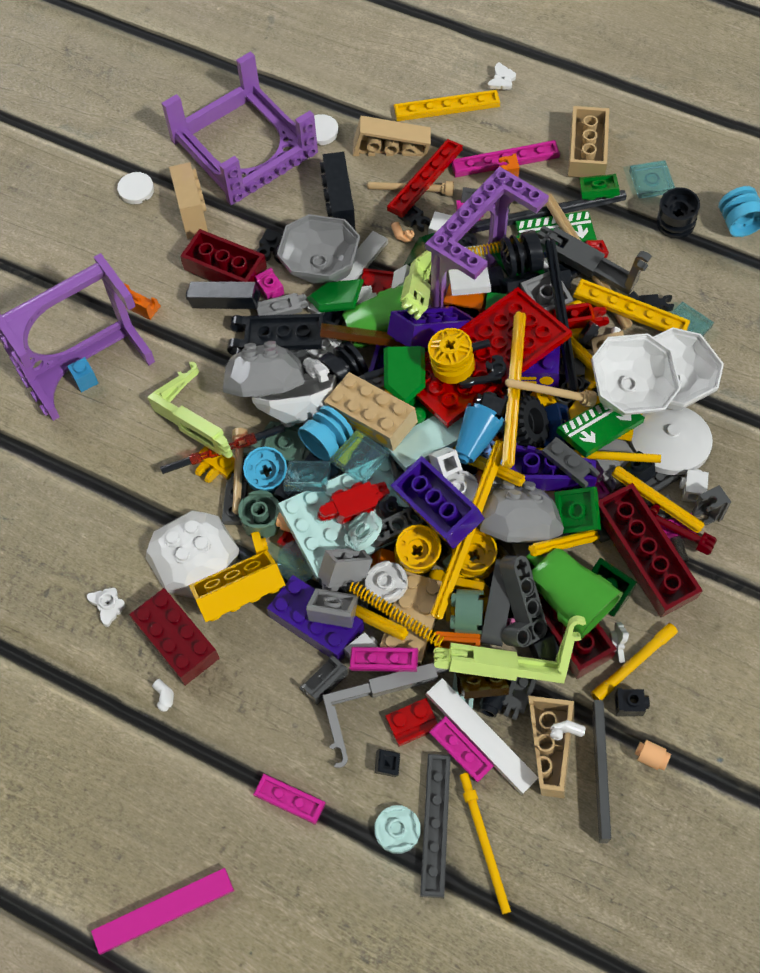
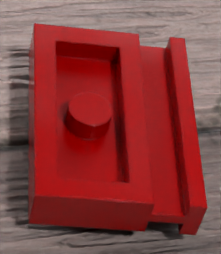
(378, 279)
(411, 722)

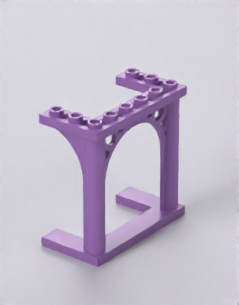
(228, 174)
(492, 196)
(19, 320)

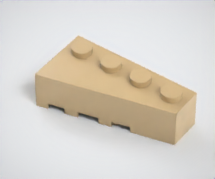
(189, 198)

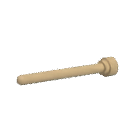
(446, 188)
(587, 398)
(238, 468)

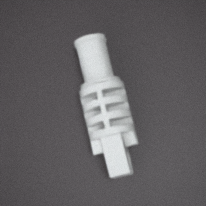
(316, 369)

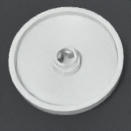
(677, 436)

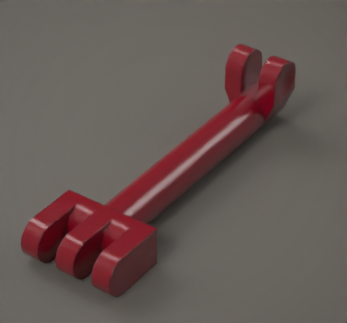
(705, 543)

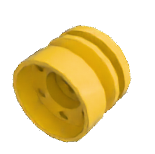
(451, 355)
(417, 538)
(486, 550)

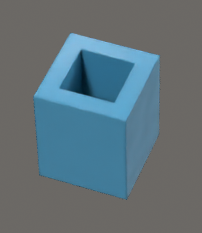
(83, 374)

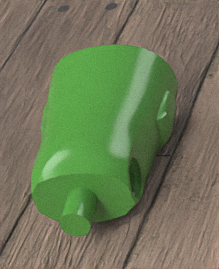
(374, 313)
(573, 589)

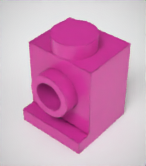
(269, 284)

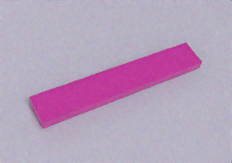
(489, 161)
(162, 911)

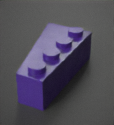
(544, 473)

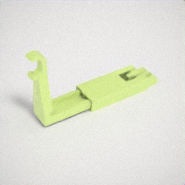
(417, 281)
(188, 421)
(507, 664)

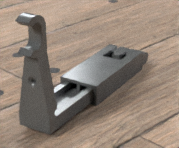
(592, 261)

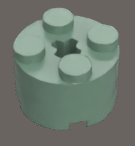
(250, 509)
(467, 611)

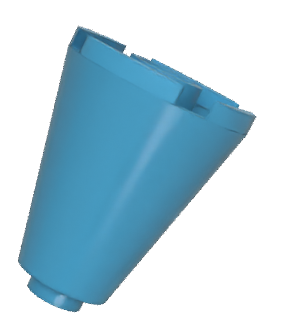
(477, 432)

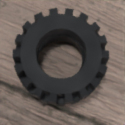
(532, 423)

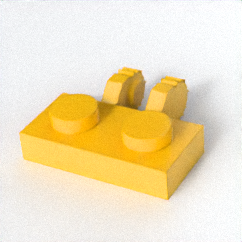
(219, 465)

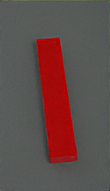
(424, 178)

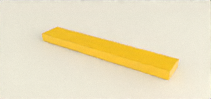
(446, 105)
(628, 307)

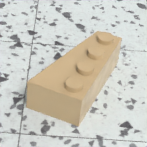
(390, 137)
(551, 754)

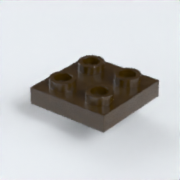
(480, 686)

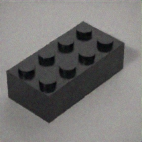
(337, 187)

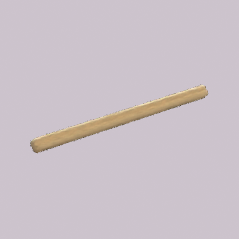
(566, 226)

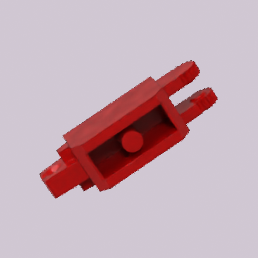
(580, 314)
(350, 503)

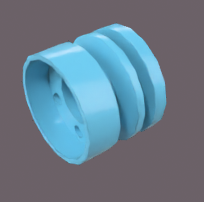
(741, 211)
(325, 433)
(260, 459)

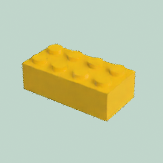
(237, 586)

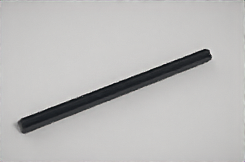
(570, 206)
(561, 314)

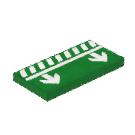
(579, 220)
(597, 428)

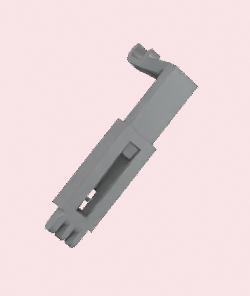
(376, 687)

